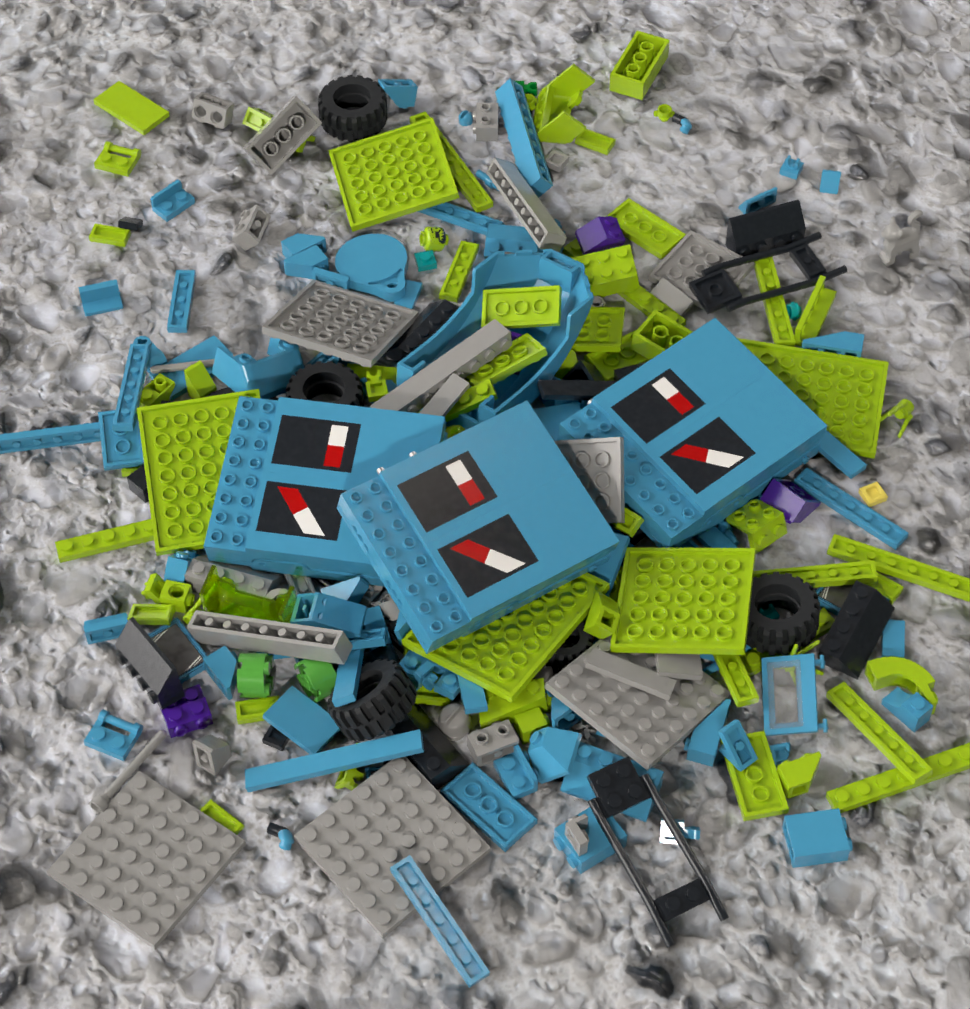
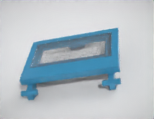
(791, 694)

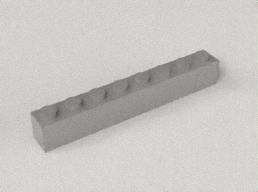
(526, 205)
(461, 360)
(270, 637)

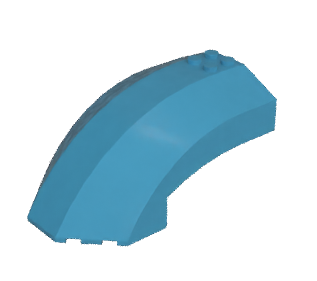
(502, 272)

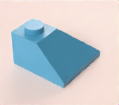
(553, 752)

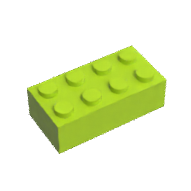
(639, 65)
(610, 271)
(657, 335)

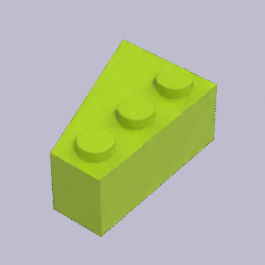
(500, 709)

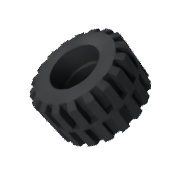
(565, 656)

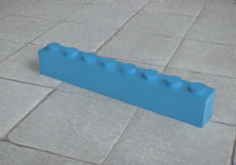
(523, 136)

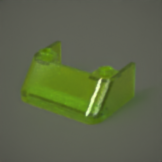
(222, 597)

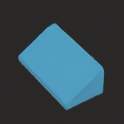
(759, 201)

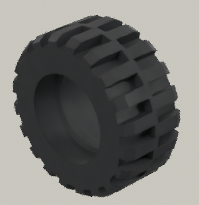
(352, 92)
(326, 379)
(786, 593)
(381, 701)

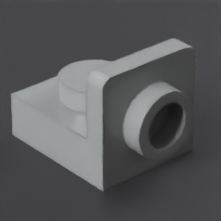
(576, 833)

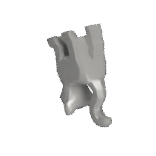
(902, 239)

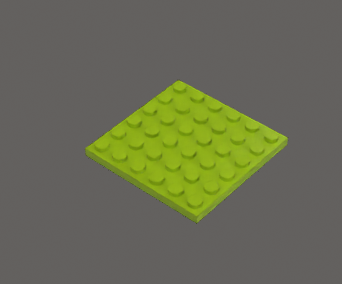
(393, 174)
(684, 601)

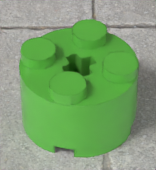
(255, 676)
(316, 678)

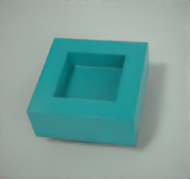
(425, 260)

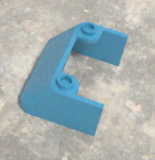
(267, 374)

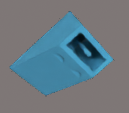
(329, 612)

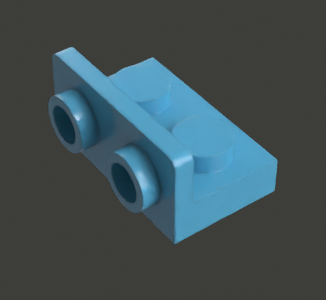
(171, 201)
(517, 773)

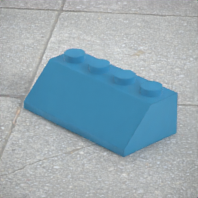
(509, 239)
(591, 759)

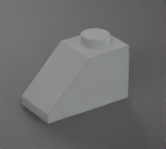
(211, 753)

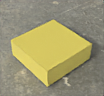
(873, 494)

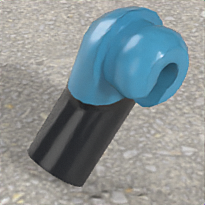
(685, 124)
(284, 835)

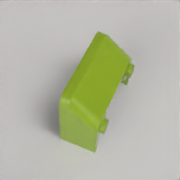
(555, 103)

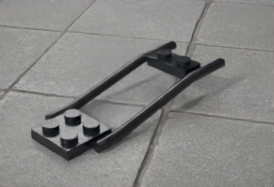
(718, 291)
(620, 788)

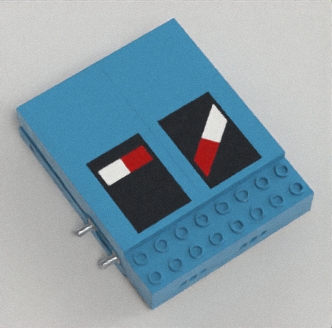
(699, 433)
(287, 476)
(477, 526)

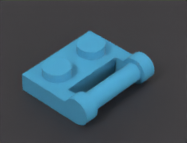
(112, 742)

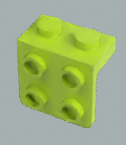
(760, 523)

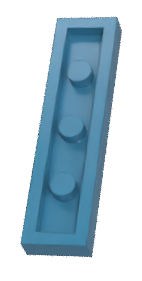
(181, 301)

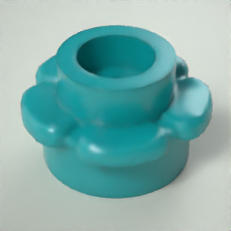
(794, 310)

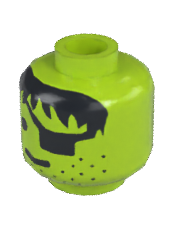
(433, 239)

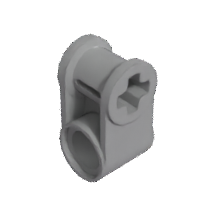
(388, 607)

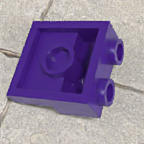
(187, 713)

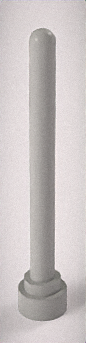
(182, 366)
(100, 802)

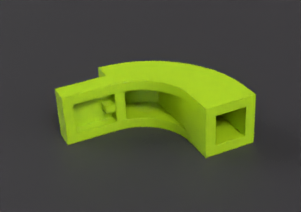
(902, 673)

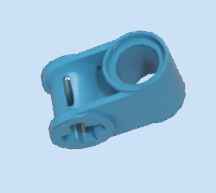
(156, 355)

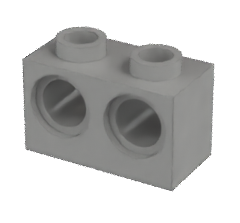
(213, 108)

